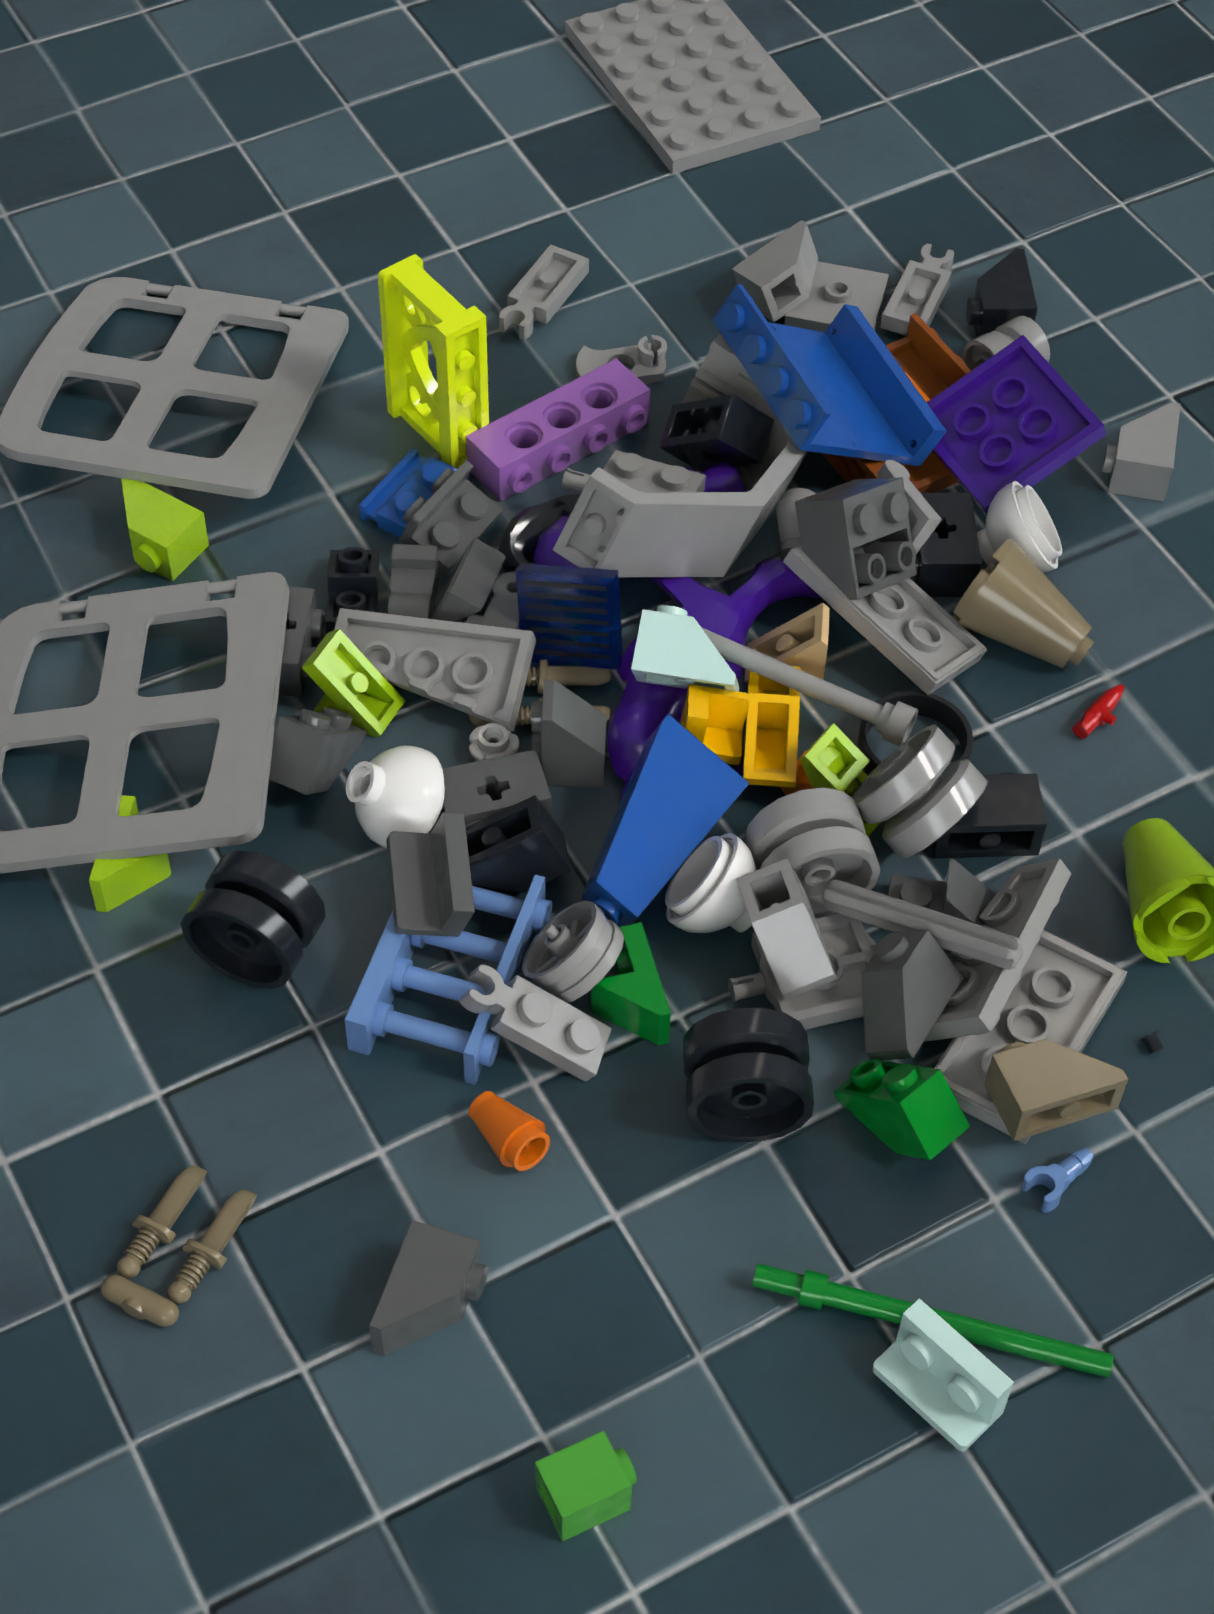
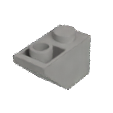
(780, 272)
(786, 928)

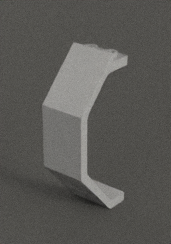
(683, 530)

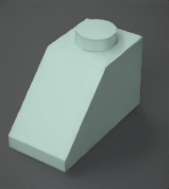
(678, 653)

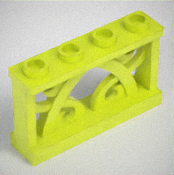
(420, 311)

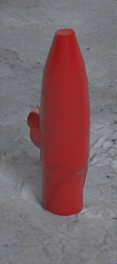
(1099, 712)

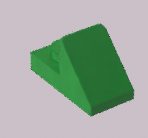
(635, 995)

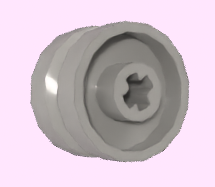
(919, 792)
(820, 838)

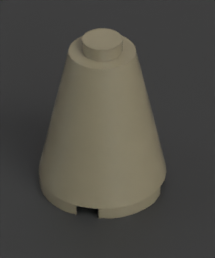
(1024, 610)

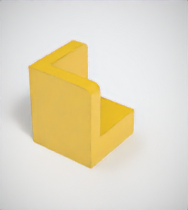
(716, 719)

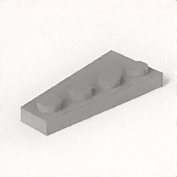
(447, 661)
(1018, 910)

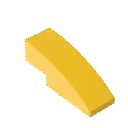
(771, 733)

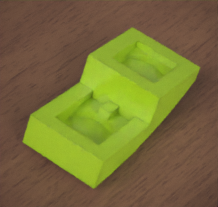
(836, 765)

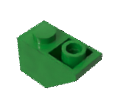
(904, 1106)

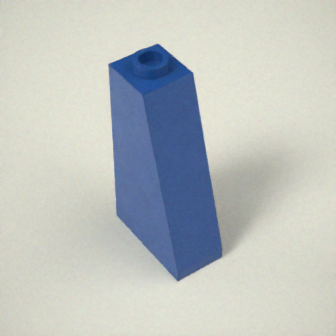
(663, 816)

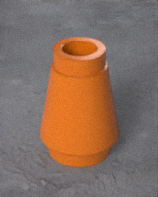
(512, 1133)

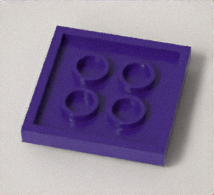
(1011, 423)

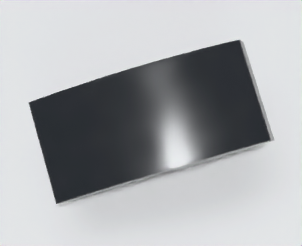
(351, 582)

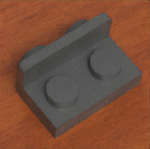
(450, 517)

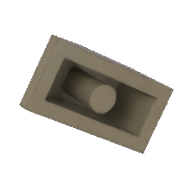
(1050, 1086)

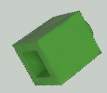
(585, 1484)

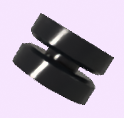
(253, 919)
(747, 1075)

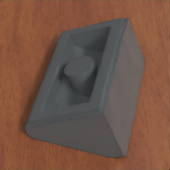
(469, 582)

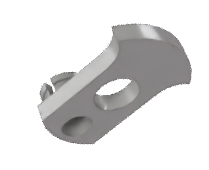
(638, 356)

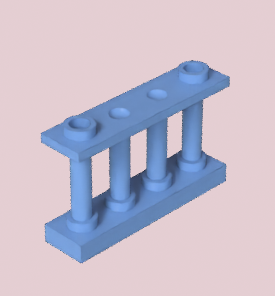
(393, 971)

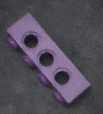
(558, 429)

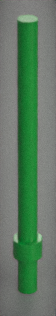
(815, 1290)

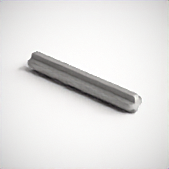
(901, 916)

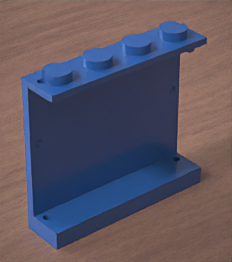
(834, 386)

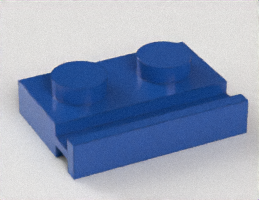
(400, 489)

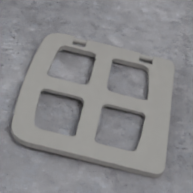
(258, 451)
(243, 706)

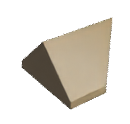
(798, 642)

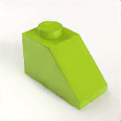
(162, 529)

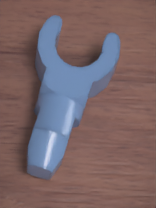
(1057, 1176)

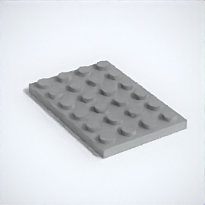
(691, 79)

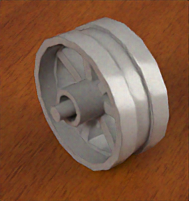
(573, 951)

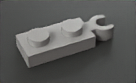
(543, 289)
(918, 291)
(539, 1022)

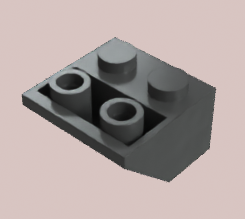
(859, 534)

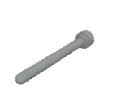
(891, 720)

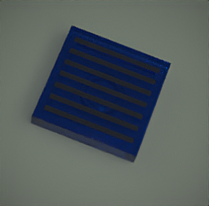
(571, 614)

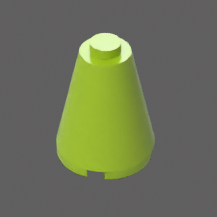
(1168, 892)

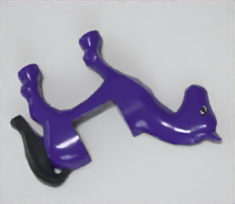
(731, 616)

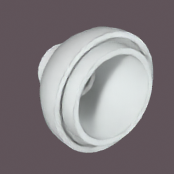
(1023, 518)
(397, 792)
(705, 887)

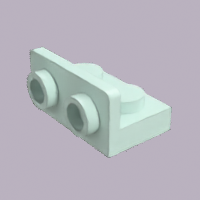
(943, 1377)

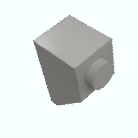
(1144, 454)

